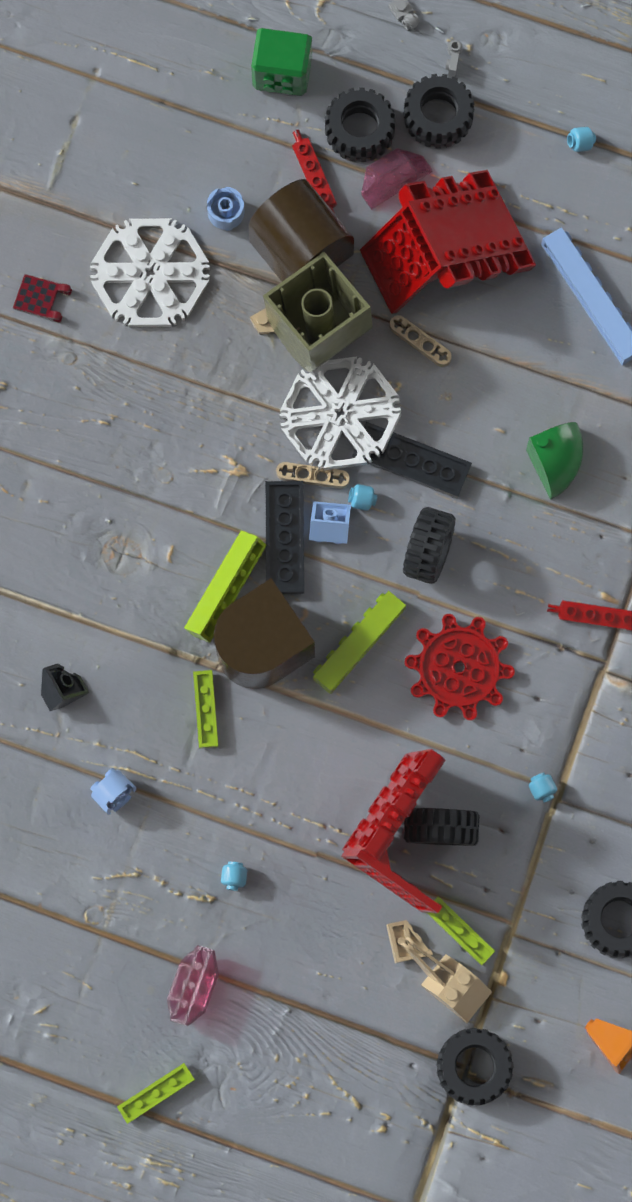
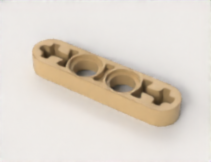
(418, 343)
(313, 472)

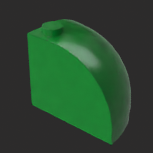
(557, 456)

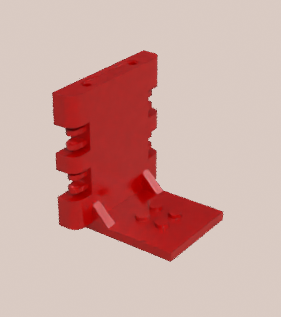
(445, 235)
(373, 835)

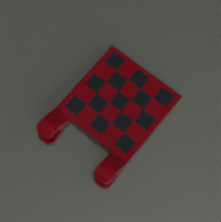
(38, 295)

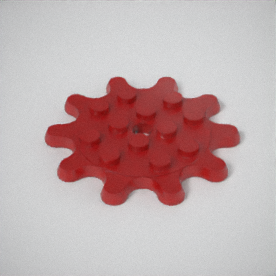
(471, 649)

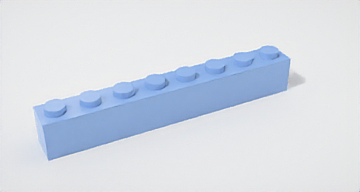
(590, 293)

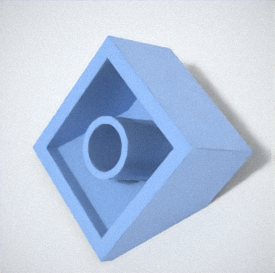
(329, 522)

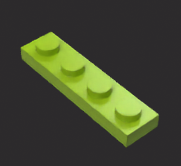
(205, 709)
(462, 933)
(155, 1093)

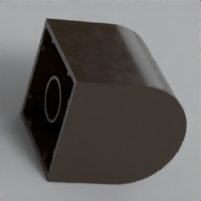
(296, 229)
(261, 638)

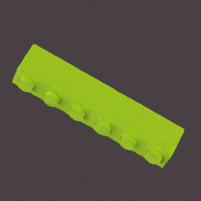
(225, 585)
(359, 642)

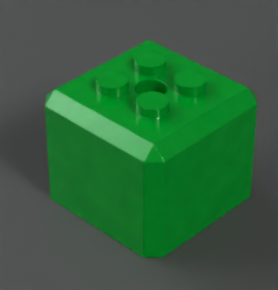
(281, 61)

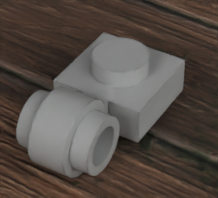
(403, 9)
(452, 63)

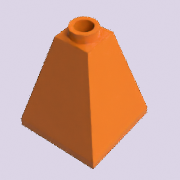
(612, 1041)

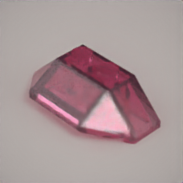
(390, 174)
(193, 986)

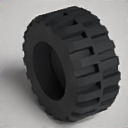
(445, 89)
(360, 102)
(429, 545)
(442, 827)
(592, 922)
(501, 1060)

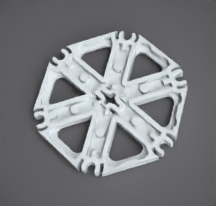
(168, 273)
(331, 403)

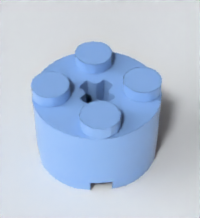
(225, 218)
(112, 791)

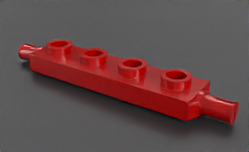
(312, 168)
(593, 614)

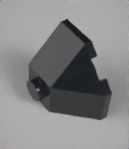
(61, 687)

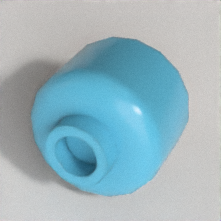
(581, 139)
(362, 497)
(543, 787)
(234, 875)

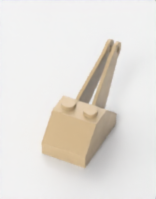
(451, 983)

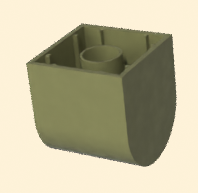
(323, 307)

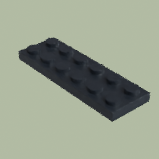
(419, 462)
(285, 535)

